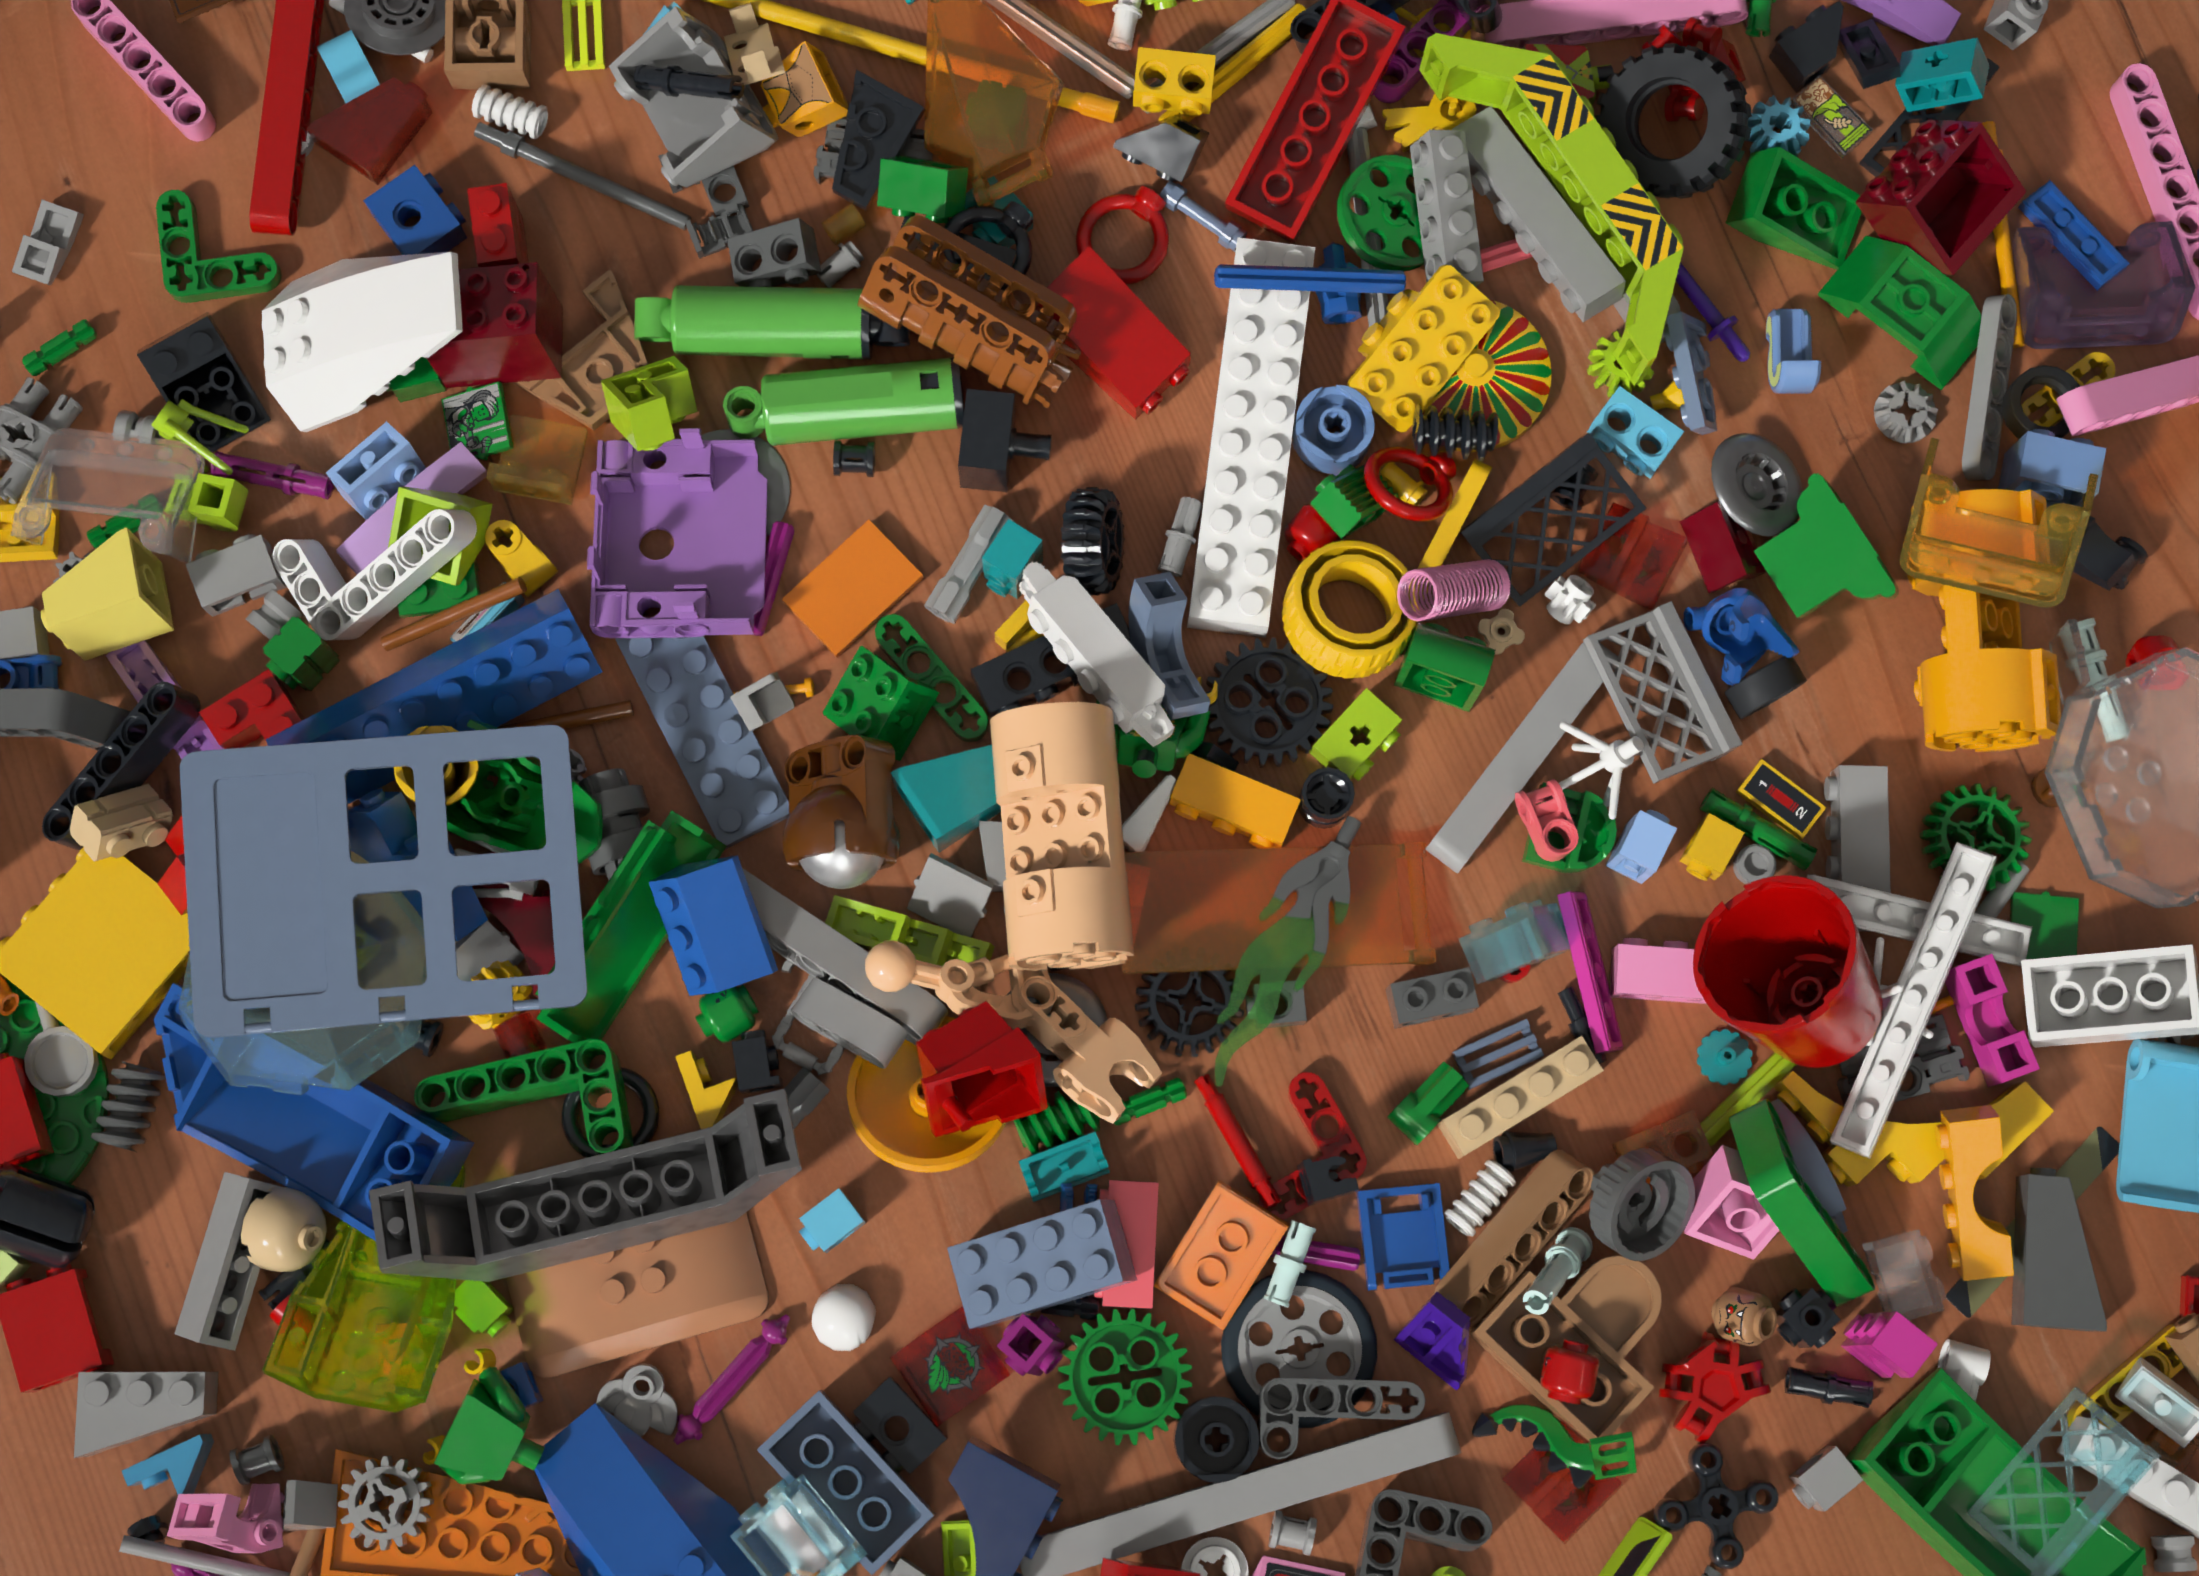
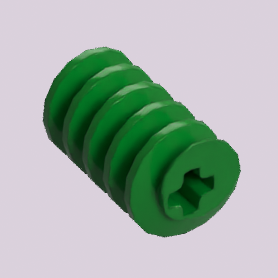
(1055, 1121)

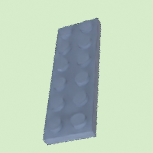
(707, 735)

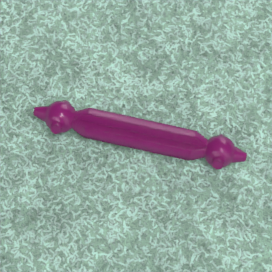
(731, 1379)

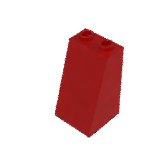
(1119, 337)

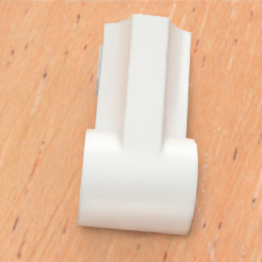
(1965, 1365)

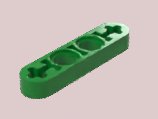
(935, 675)

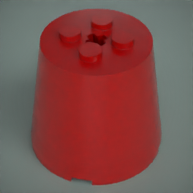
(1789, 971)

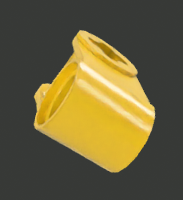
(521, 558)

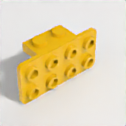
(1421, 345)

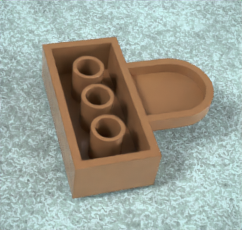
(1605, 1309)

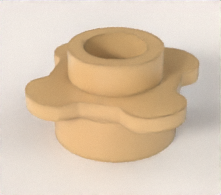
(1503, 620)

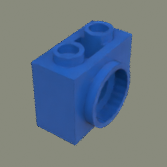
(416, 196)

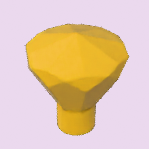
(1670, 397)

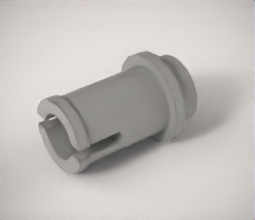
(840, 264)

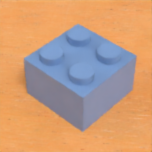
(2052, 466)

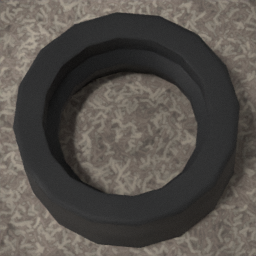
(2044, 375)
(1765, 686)

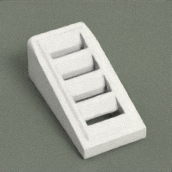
(1141, 824)

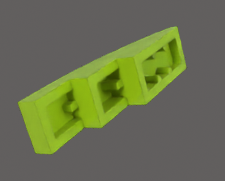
(930, 943)

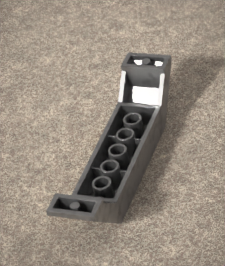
(589, 1202)

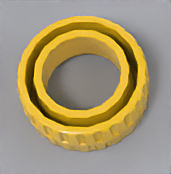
(1319, 639)

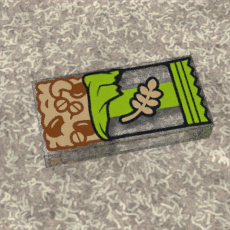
(1831, 117)

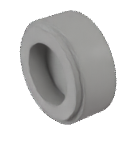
(1754, 863)

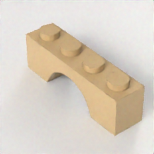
(1520, 1097)

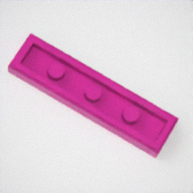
(1590, 972)

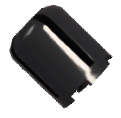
(42, 1216)

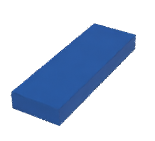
(2074, 235)

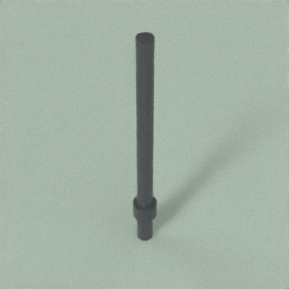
(515, 146)

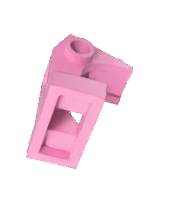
(254, 1531)

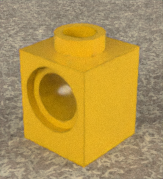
(1711, 848)

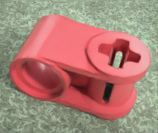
(1546, 818)

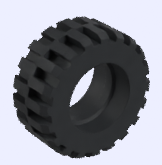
(1725, 128)

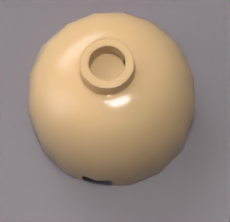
(284, 1230)

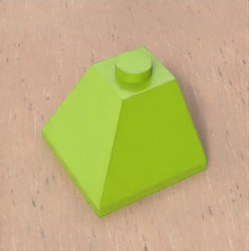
(416, 503)

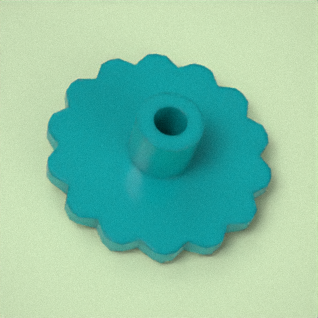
(1724, 1057)

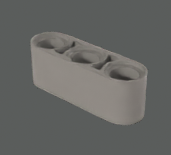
(849, 1023)

